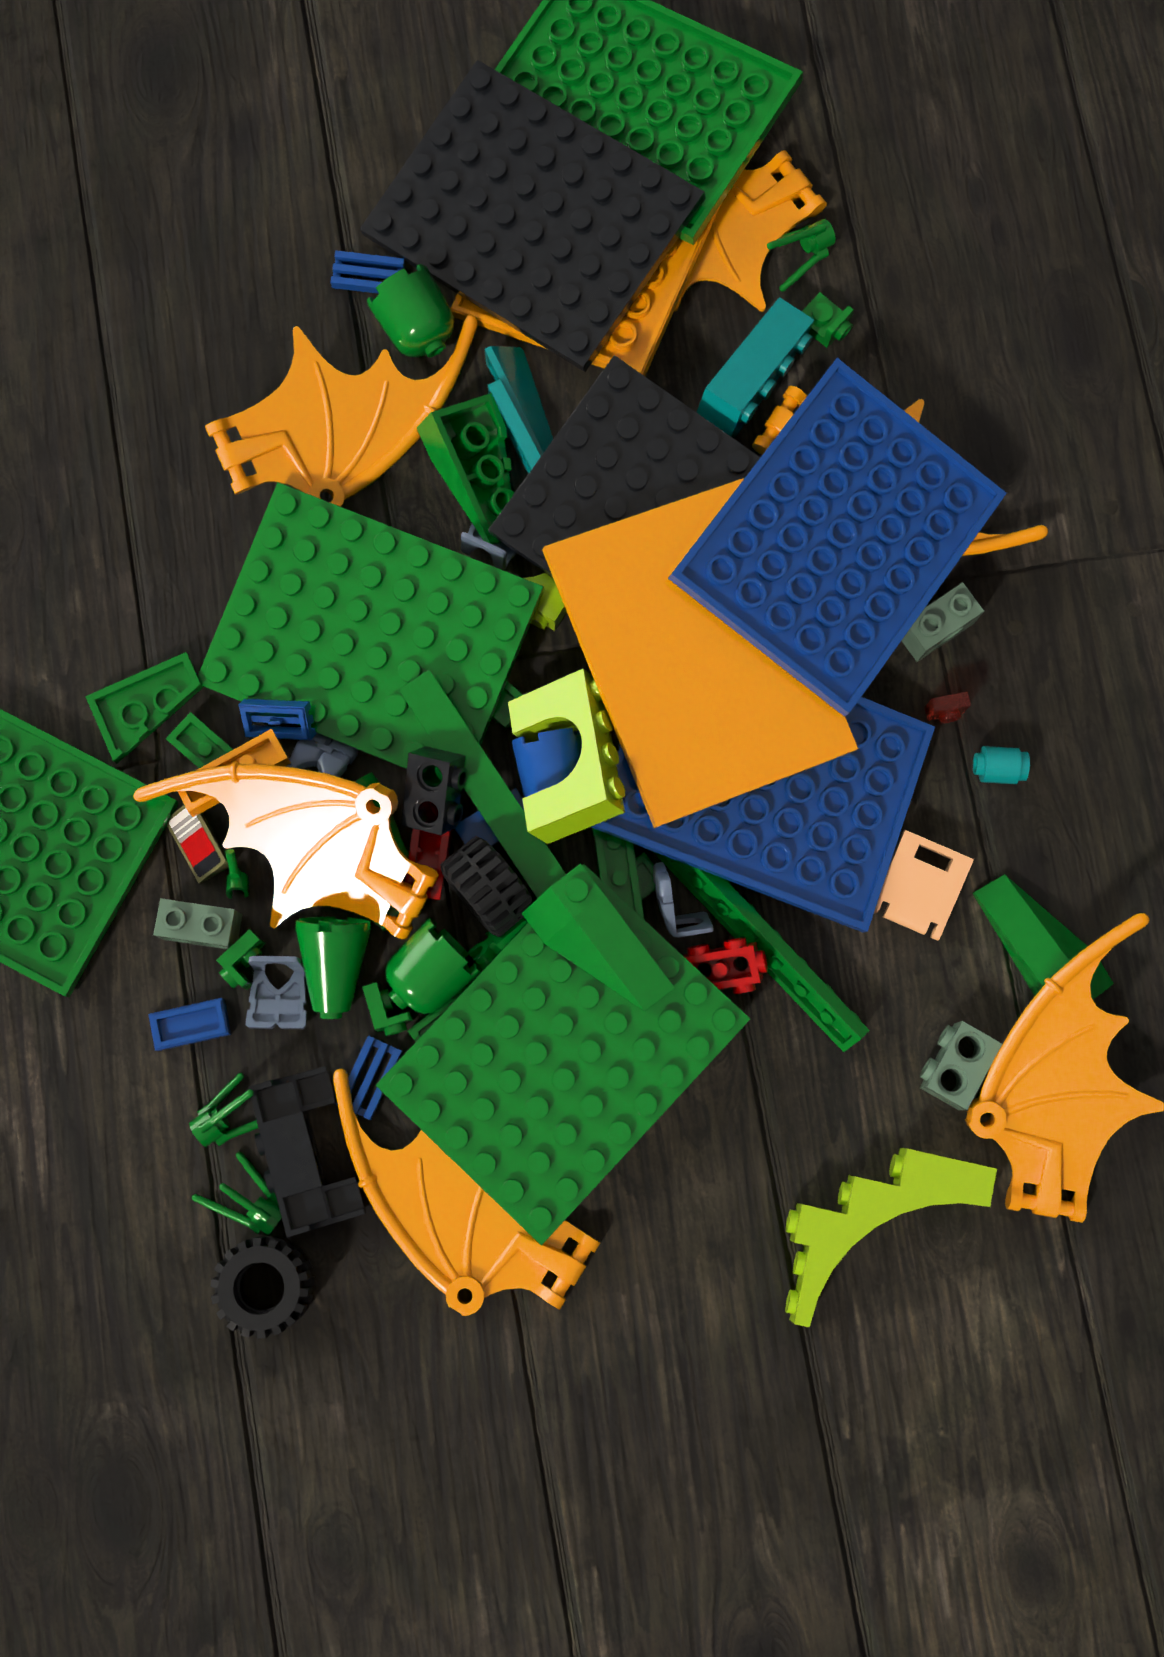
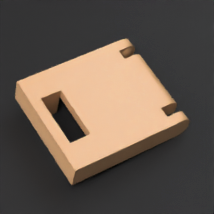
(921, 891)

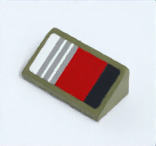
(197, 844)

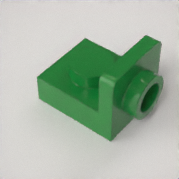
(829, 320)
(238, 955)
(379, 1005)

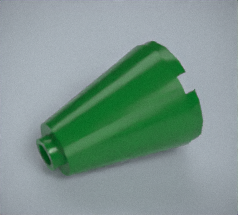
(332, 960)

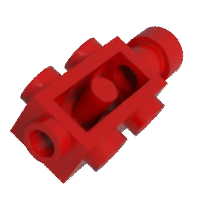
(722, 962)

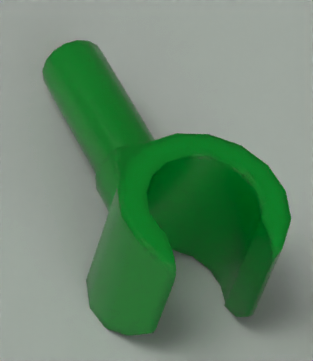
(235, 879)

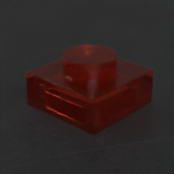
(948, 707)

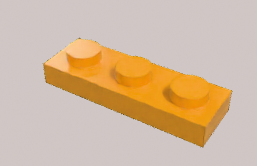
(260, 750)

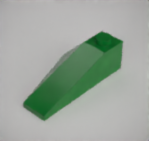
(472, 458)
(591, 933)
(1032, 935)

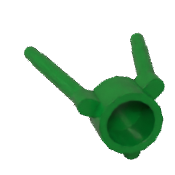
(813, 239)
(212, 1122)
(263, 1213)

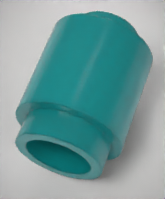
(1001, 765)

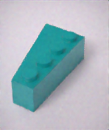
(755, 367)

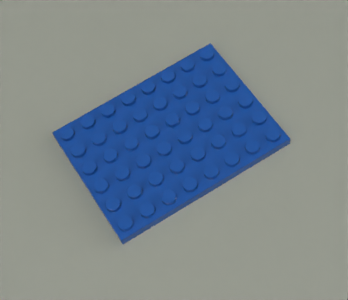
(838, 537)
(810, 837)

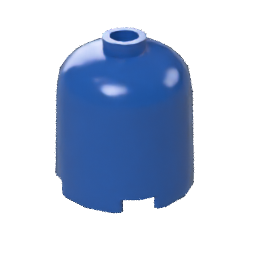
(546, 760)

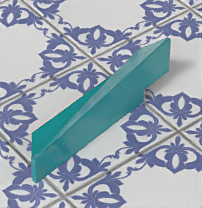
(518, 403)

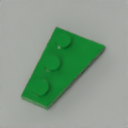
(142, 703)

